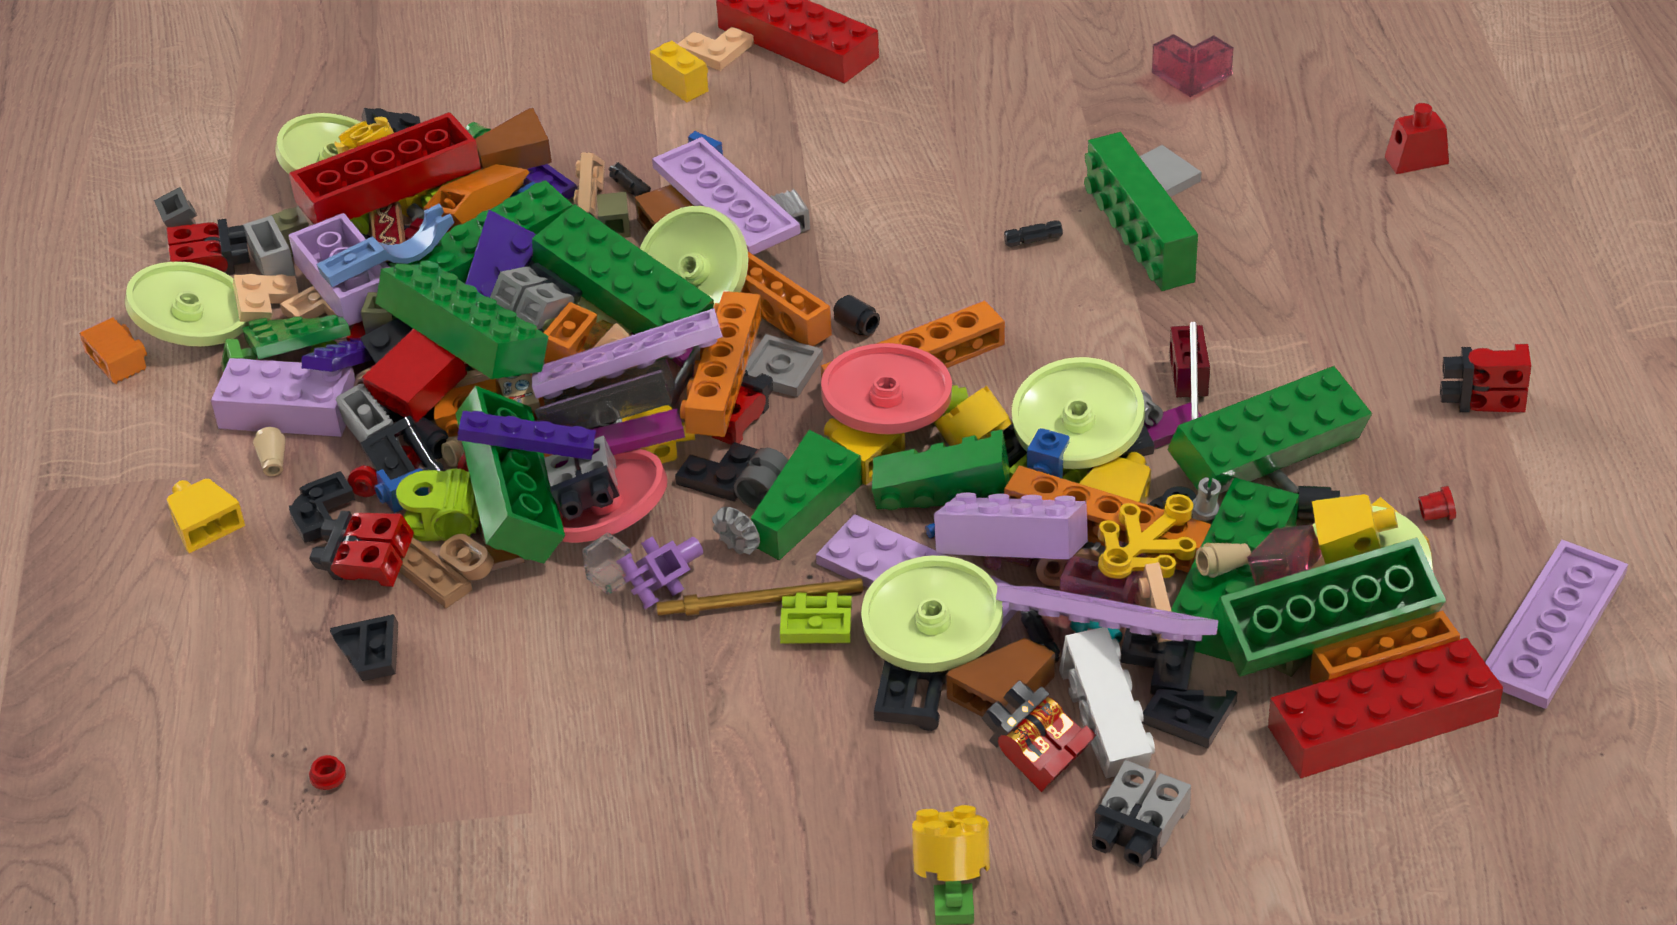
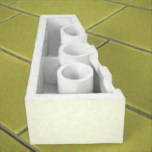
(1105, 699)

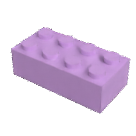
(324, 241)
(280, 396)
(1011, 526)

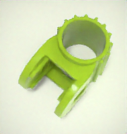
(449, 500)

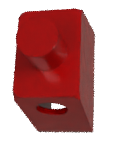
(1418, 141)

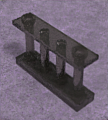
(611, 398)

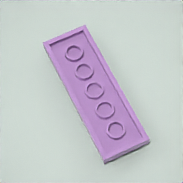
(716, 183)
(638, 350)
(869, 549)
(1107, 612)
(1554, 622)

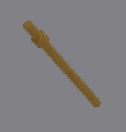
(693, 604)

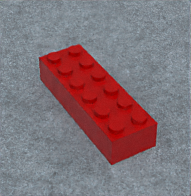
(804, 34)
(386, 170)
(1384, 707)

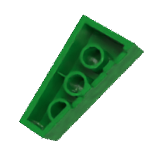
(941, 473)
(805, 493)

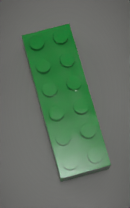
(530, 209)
(1141, 211)
(615, 273)
(462, 320)
(1270, 430)
(511, 486)
(1247, 517)
(1326, 605)

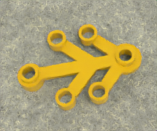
(1120, 561)

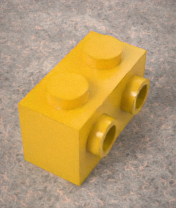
(679, 71)

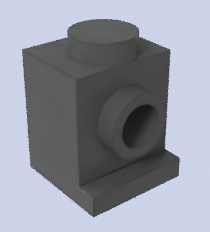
(175, 209)

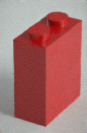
(414, 376)

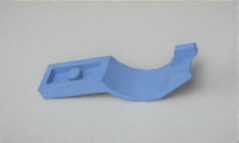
(371, 252)

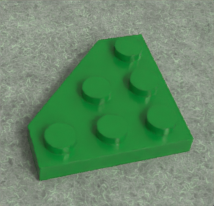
(290, 334)

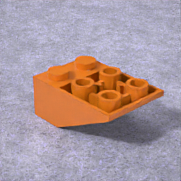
(477, 192)

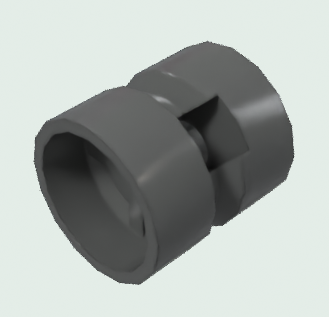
(759, 476)

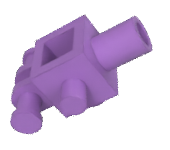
(659, 567)

